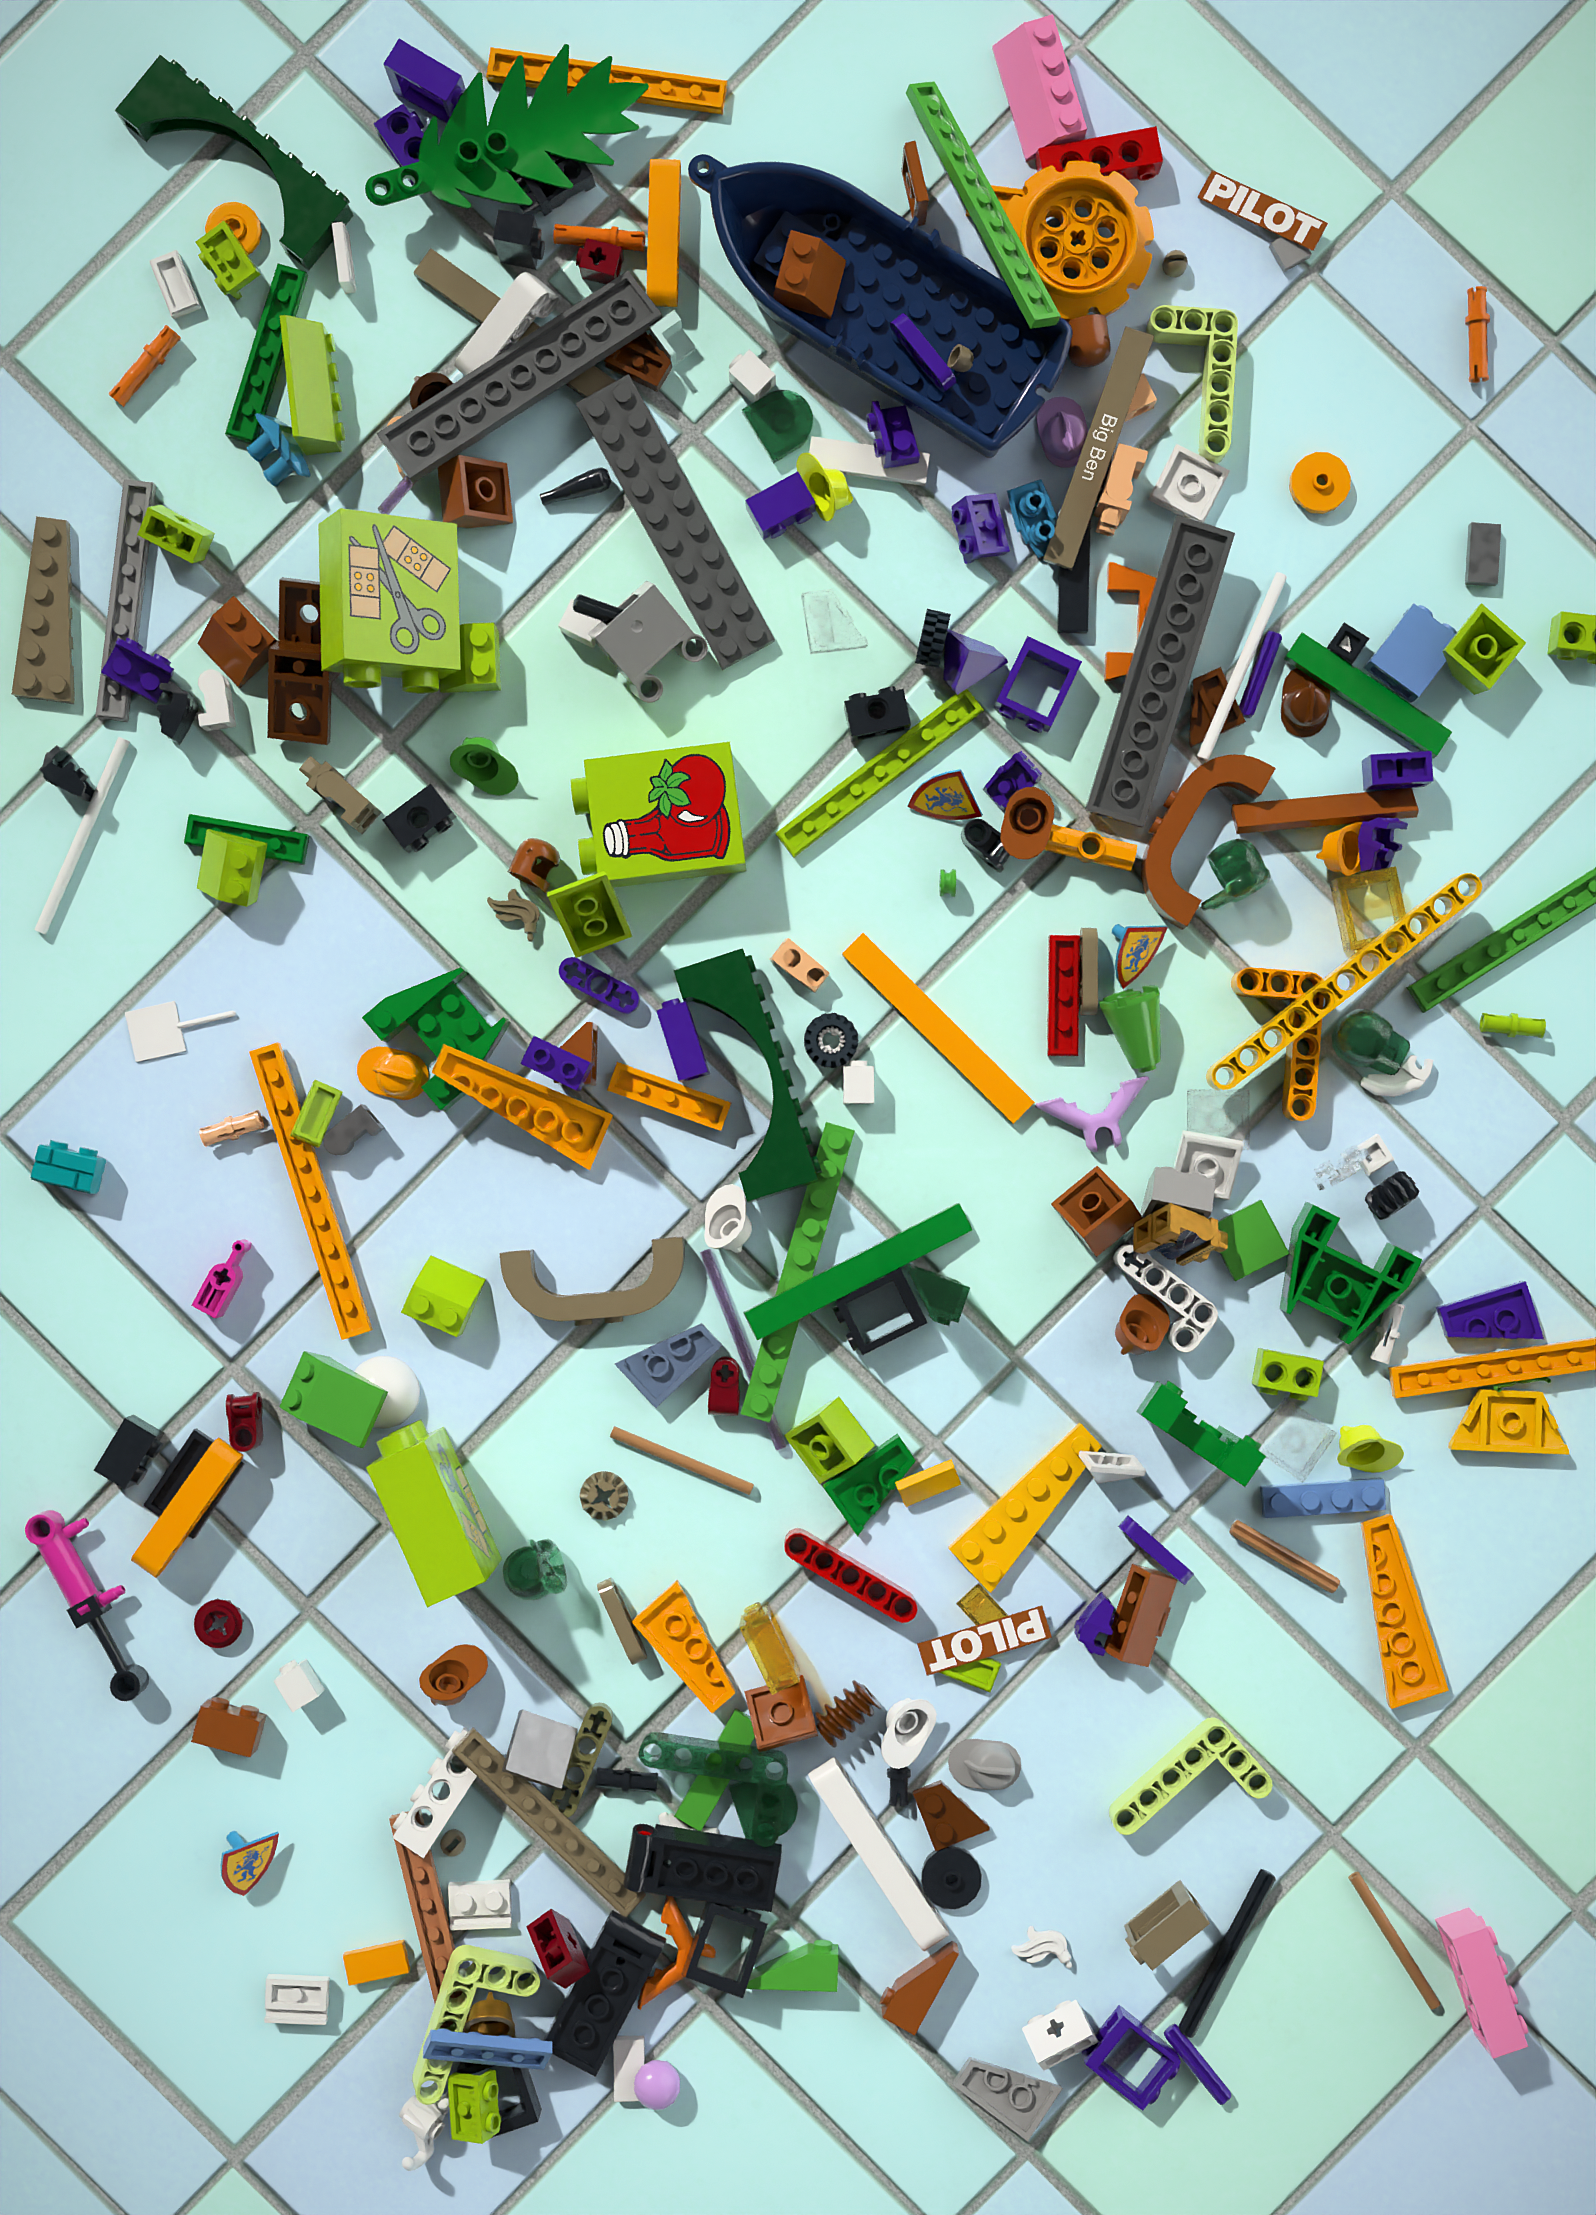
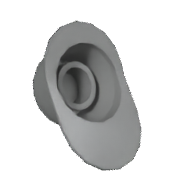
(984, 1764)

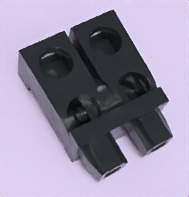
(550, 197)

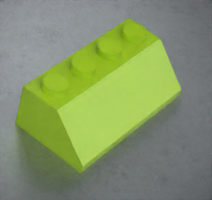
(311, 385)

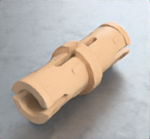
(231, 1128)

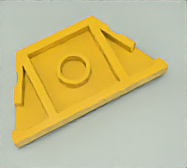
(1508, 1423)

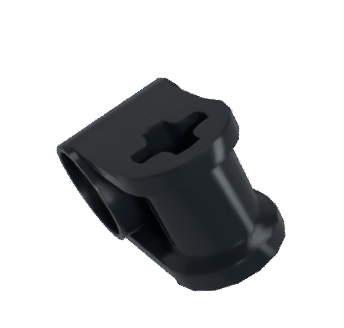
(988, 847)

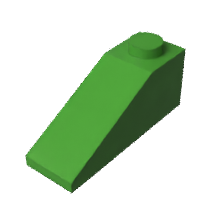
(802, 1969)

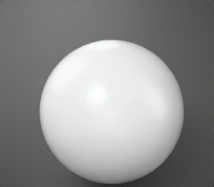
(401, 1385)

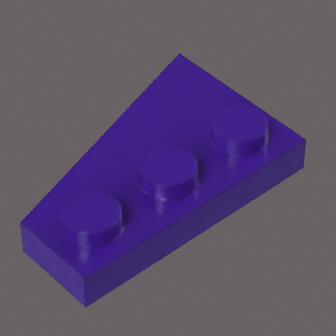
(1492, 1314)

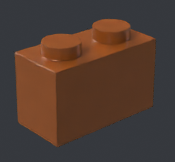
(229, 1727)

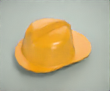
(1341, 850)
(392, 1073)

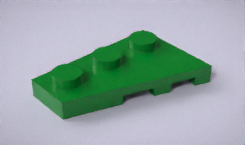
(866, 1484)

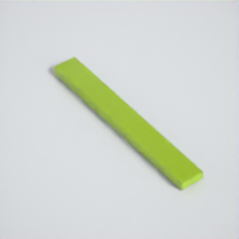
(879, 772)

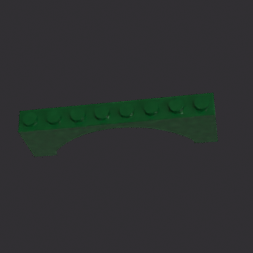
(172, 102)
(728, 987)

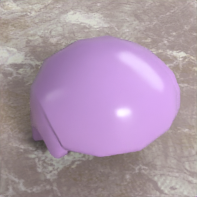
(657, 2084)

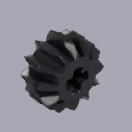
(1391, 1195)

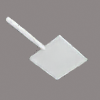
(158, 1031)

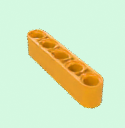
(664, 232)
(187, 1507)

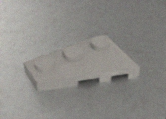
(1007, 2094)

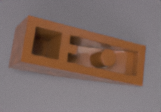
(916, 1989)

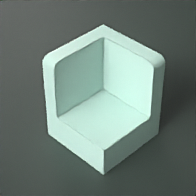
(672, 338)

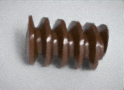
(846, 1713)

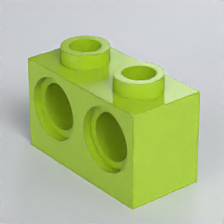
(1583, 631)
(1288, 1367)

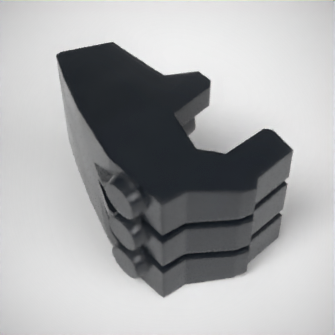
(179, 715)
(65, 776)

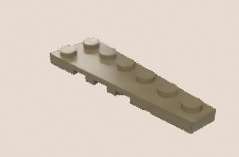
(45, 636)

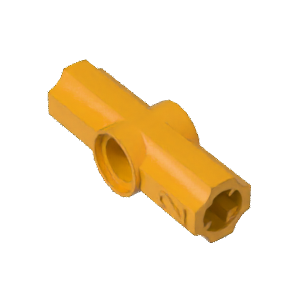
(1109, 851)

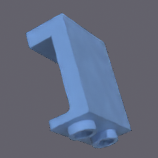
(1411, 653)

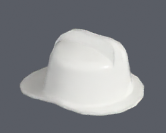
(726, 1219)
(908, 1728)

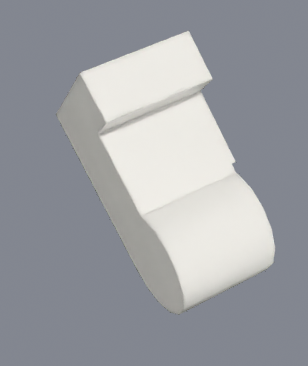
(217, 701)

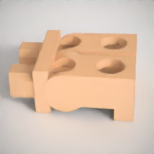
(1114, 502)

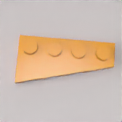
(682, 1642)

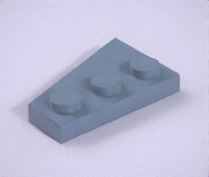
(669, 1363)

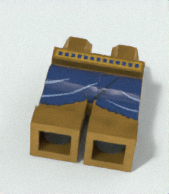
(1179, 1235)

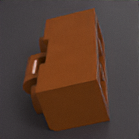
(1140, 1615)

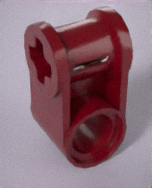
(724, 1393)
(244, 1418)

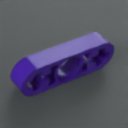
(923, 352)
(622, 989)
(1156, 1550)

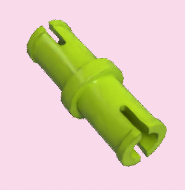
(1512, 1025)

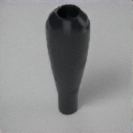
(583, 485)

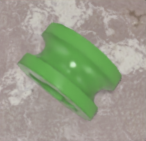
(947, 882)

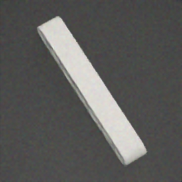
(879, 1854)

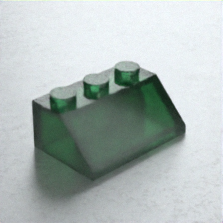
(939, 1294)

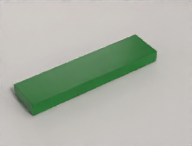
(281, 844)

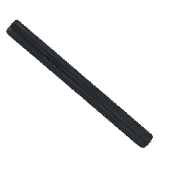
(1226, 1953)

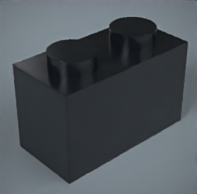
(518, 239)
(129, 1452)

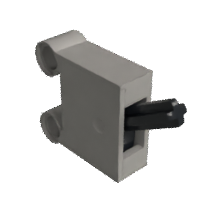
(640, 635)

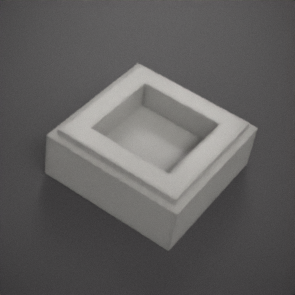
(1288, 253)

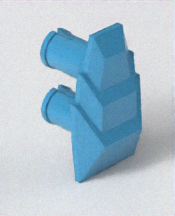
(280, 437)
(1033, 515)

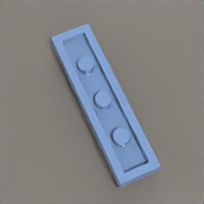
(1323, 1498)
(487, 2049)

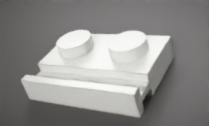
(480, 1904)
(296, 1999)

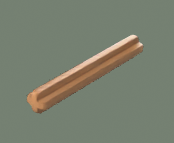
(1284, 1556)

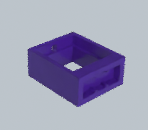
(423, 80)
(1051, 658)
(682, 1040)
(1109, 2036)

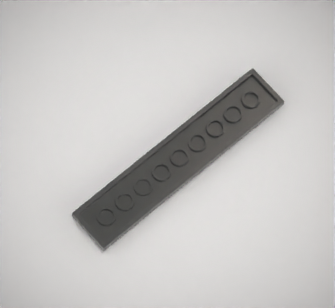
(519, 377)
(675, 522)
(1159, 671)

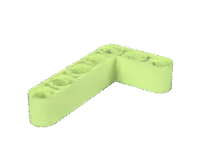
(1213, 371)
(1186, 1772)
(458, 2008)

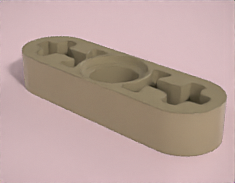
(1088, 971)
(621, 1621)

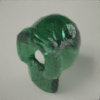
(1238, 870)
(1368, 1041)
(535, 1570)

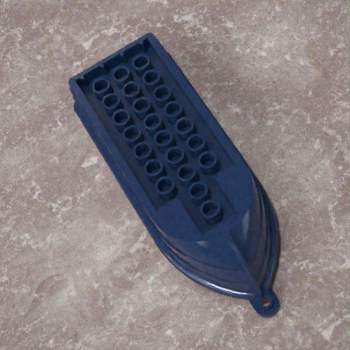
(887, 273)

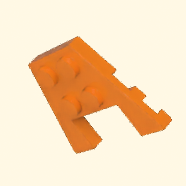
(1126, 581)

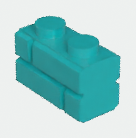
(68, 1168)

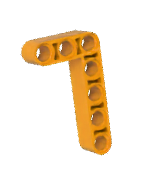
(1294, 1060)

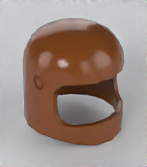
(1090, 341)
(525, 860)

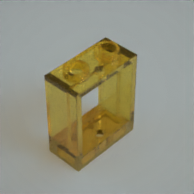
(1342, 907)
(769, 1647)

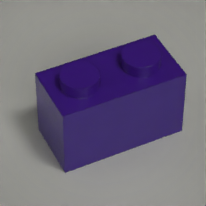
(781, 506)

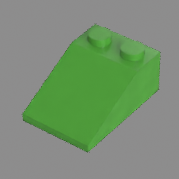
(333, 1398)

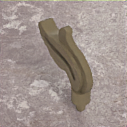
(517, 909)

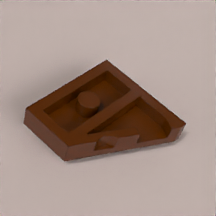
(642, 362)
(1205, 699)
(947, 1816)

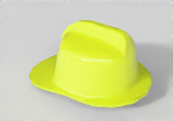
(825, 485)
(1366, 1450)

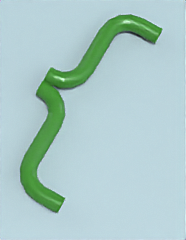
(1497, 1387)

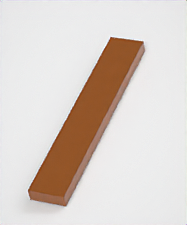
(1323, 810)

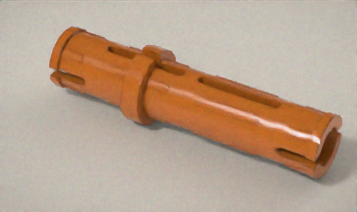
(577, 236)
(1477, 331)
(144, 366)

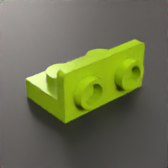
(227, 258)
(474, 2106)

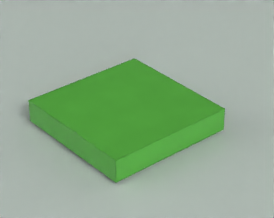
(1251, 1240)

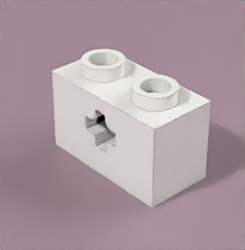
(1075, 2032)

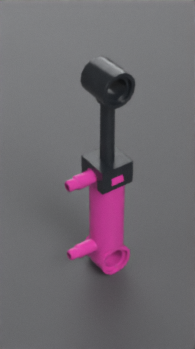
(82, 1595)

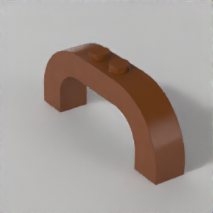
(1164, 894)

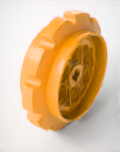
(1109, 206)

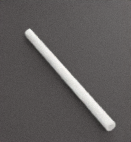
(1241, 667)
(82, 835)

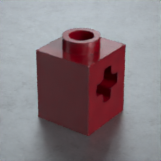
(605, 270)

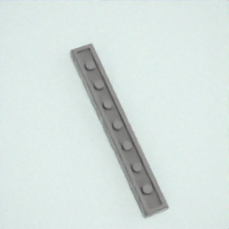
(125, 592)

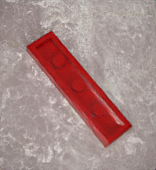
(1063, 995)

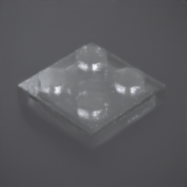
(1220, 1113)

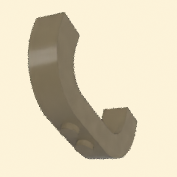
(527, 1290)

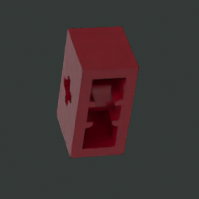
(558, 1948)

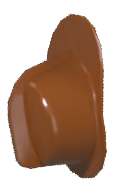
(1027, 823)
(1142, 1325)
(453, 1674)

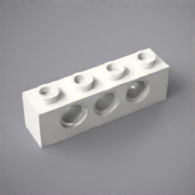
(421, 1837)

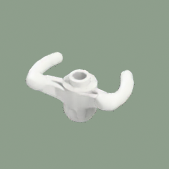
(426, 2125)

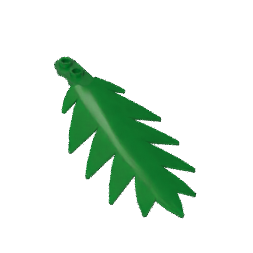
(517, 137)

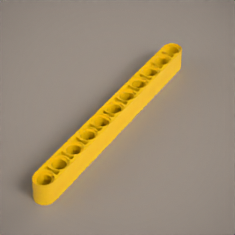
(1357, 976)

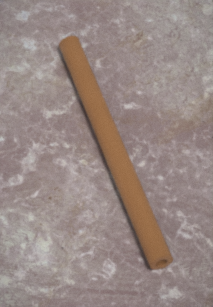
(681, 1460)
(1394, 1940)

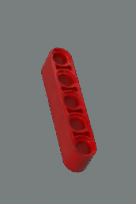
(859, 1587)

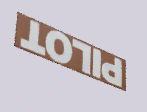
(1262, 210)
(984, 1640)

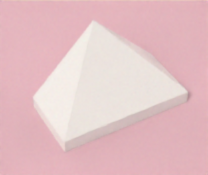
(1111, 1466)

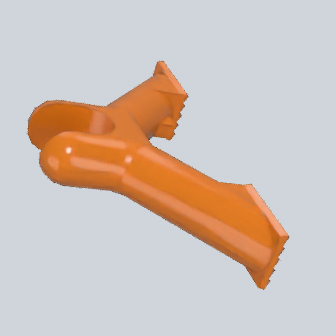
(683, 1939)

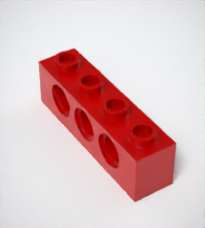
(1109, 149)

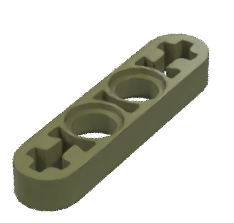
(581, 1760)

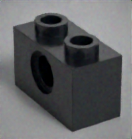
(863, 727)
(402, 819)

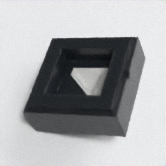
(1348, 643)

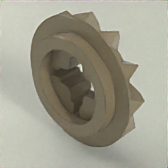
(606, 1481)

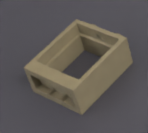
(1165, 1926)

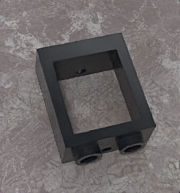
(855, 1338)
(713, 1979)
(517, 2115)

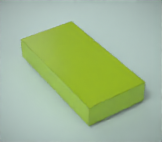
(316, 1113)
(977, 1673)

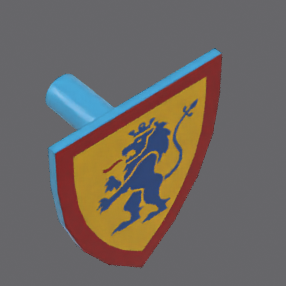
(945, 797)
(1135, 950)
(246, 1862)

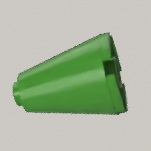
(1136, 1025)

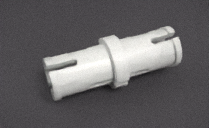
(1380, 1352)

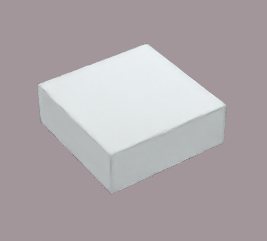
(1378, 1151)

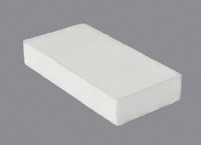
(344, 257)
(175, 284)
(627, 2061)

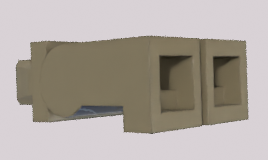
(331, 786)

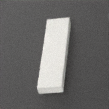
(860, 461)

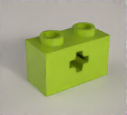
(176, 533)

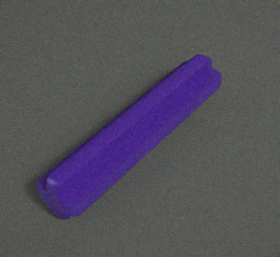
(1260, 673)
(1197, 2064)

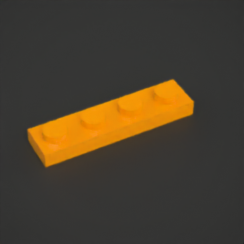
(669, 1096)

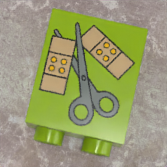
(389, 599)
(433, 1512)

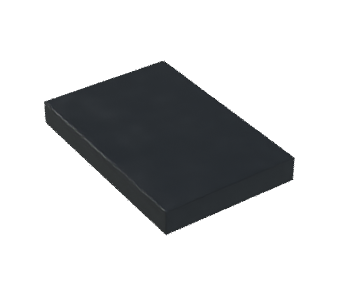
(178, 1472)

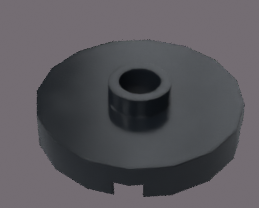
(948, 1862)

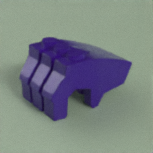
(1011, 777)
(1377, 843)
(1095, 1619)

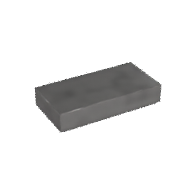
(1483, 554)

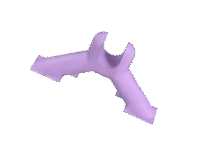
(1090, 1123)

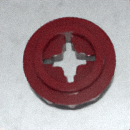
(218, 1637)

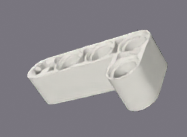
(507, 321)
(1162, 1291)

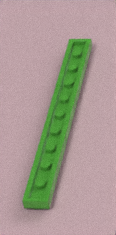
(983, 205)
(799, 1267)

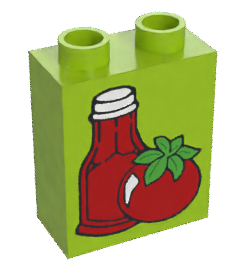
(660, 815)

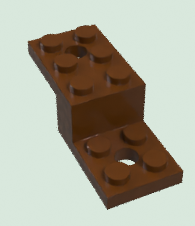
(296, 669)

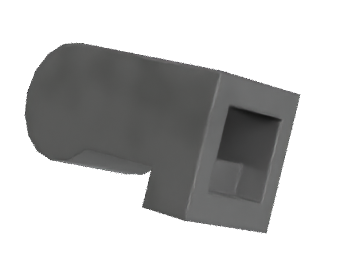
(343, 1135)

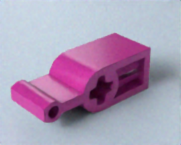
(214, 1293)

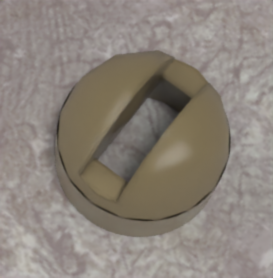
(1175, 268)
(960, 359)
(448, 1838)

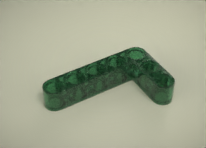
(727, 1769)

